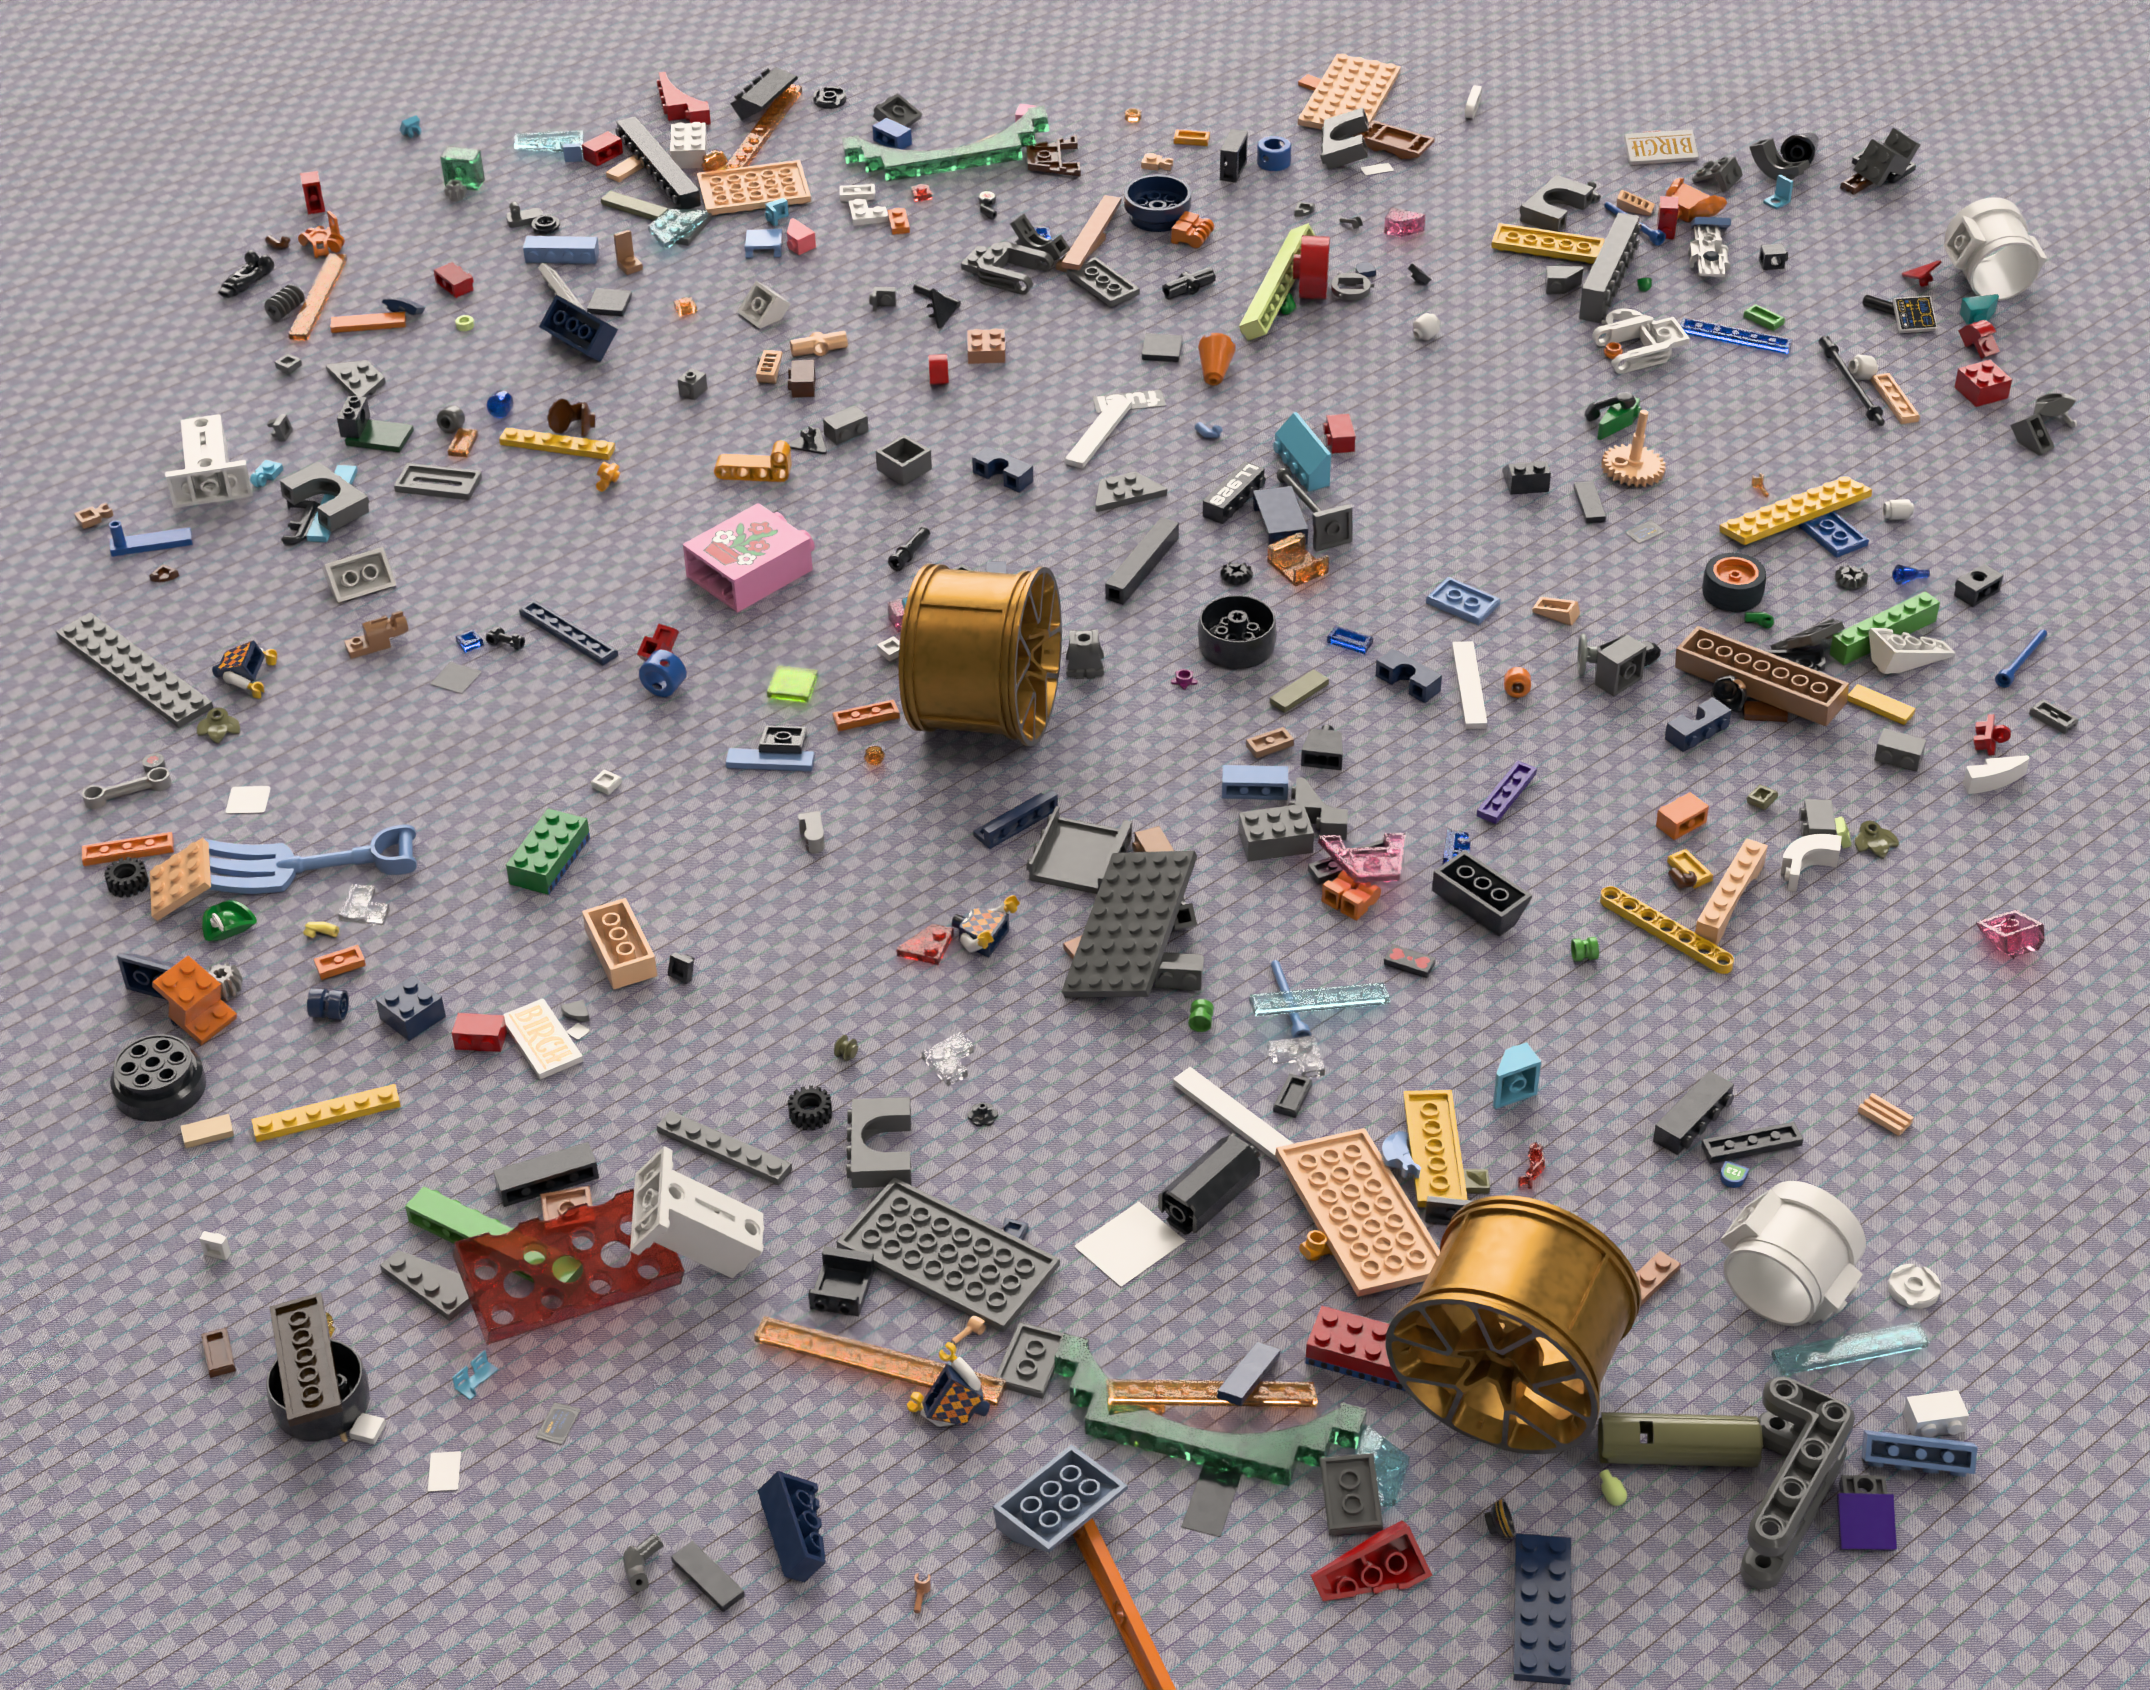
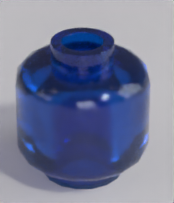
(500, 404)

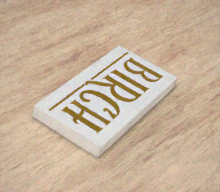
(1661, 147)
(542, 1039)

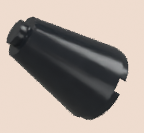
(1800, 147)

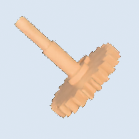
(1634, 462)

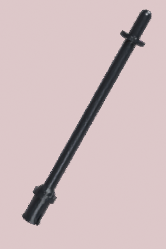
(1831, 350)

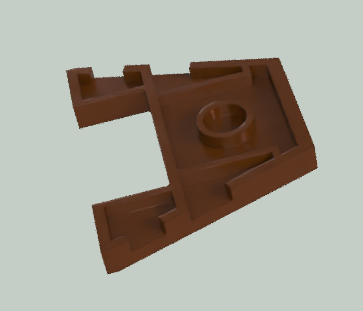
(1047, 157)

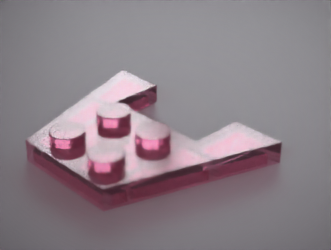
(1368, 863)

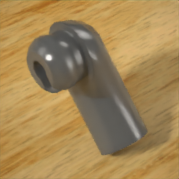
(1596, 197)

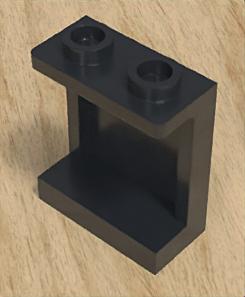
(842, 1281)

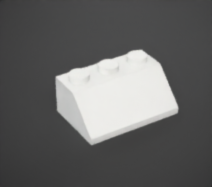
(359, 575)

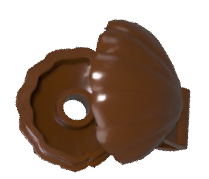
(563, 413)

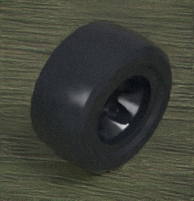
(1235, 619)
(353, 1391)

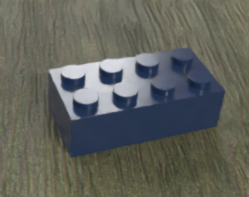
(578, 328)

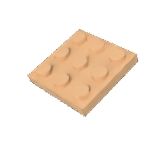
(180, 879)

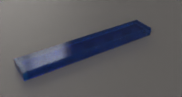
(1736, 335)

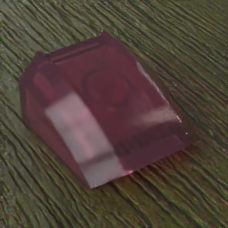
(2013, 933)

